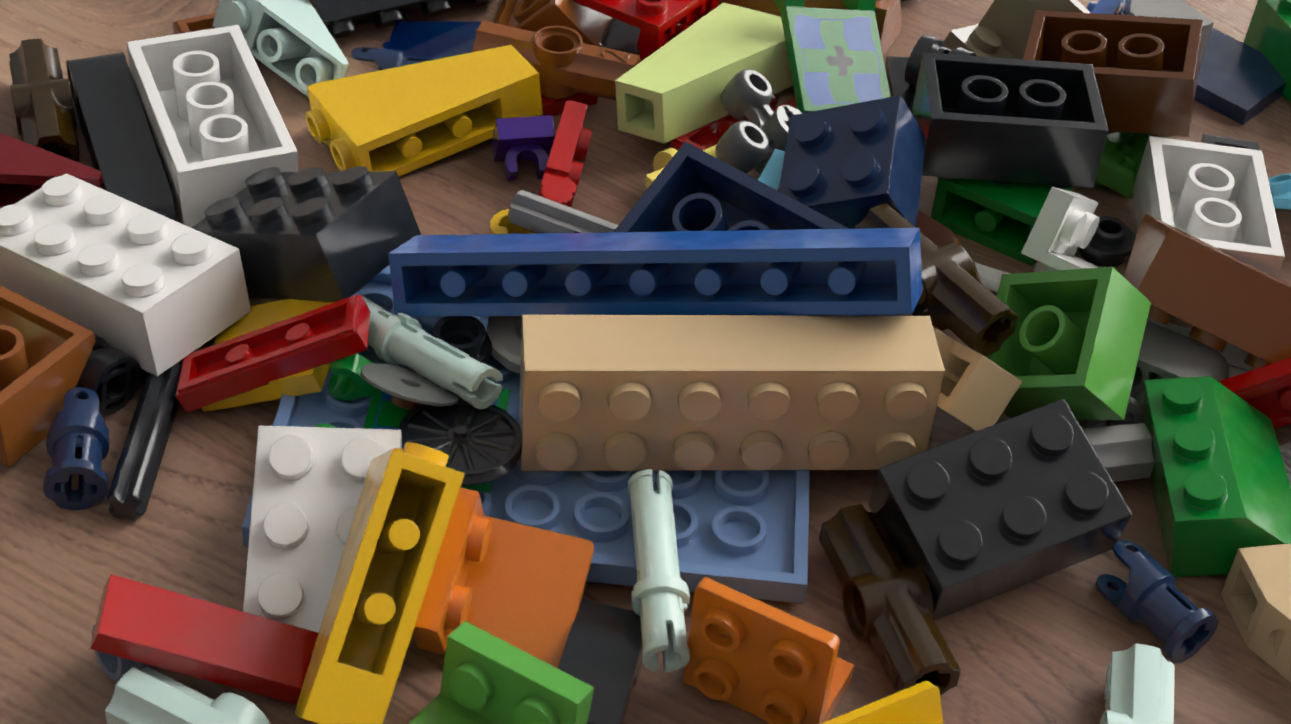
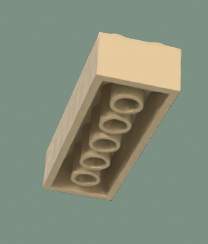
(725, 391)

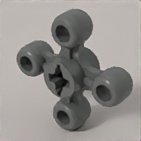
(752, 143)

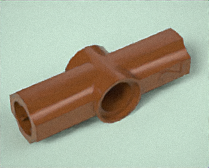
(561, 59)

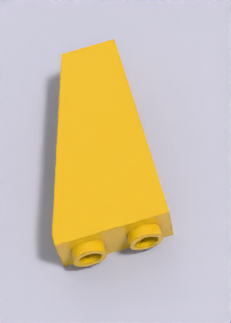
(421, 109)
(379, 586)

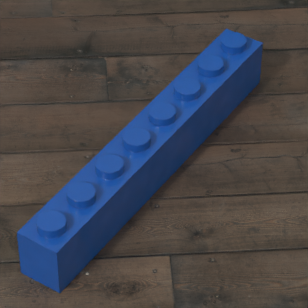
(660, 273)

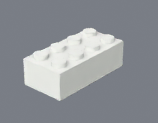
(208, 115)
(121, 271)

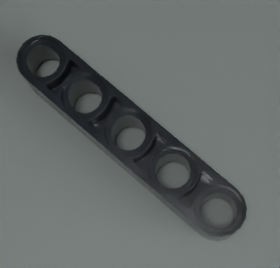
(119, 132)

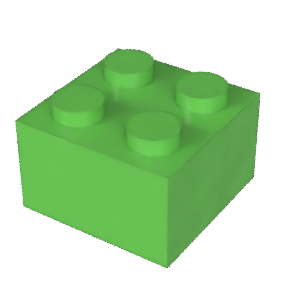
(1073, 340)

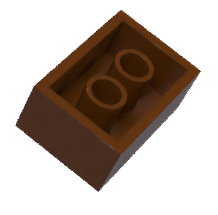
(1140, 64)

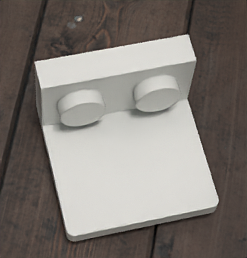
(1061, 228)

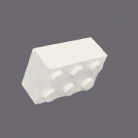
(1213, 196)

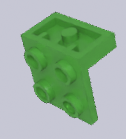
(502, 685)

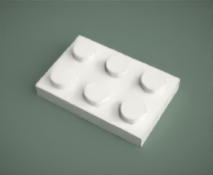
(303, 515)

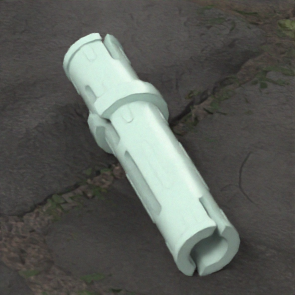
(404, 341)
(659, 592)

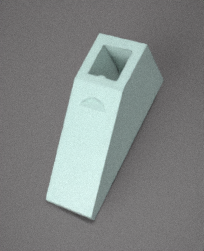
(286, 39)

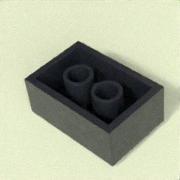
(1010, 120)
(313, 230)
(1000, 507)

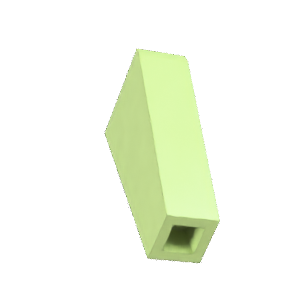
(684, 79)

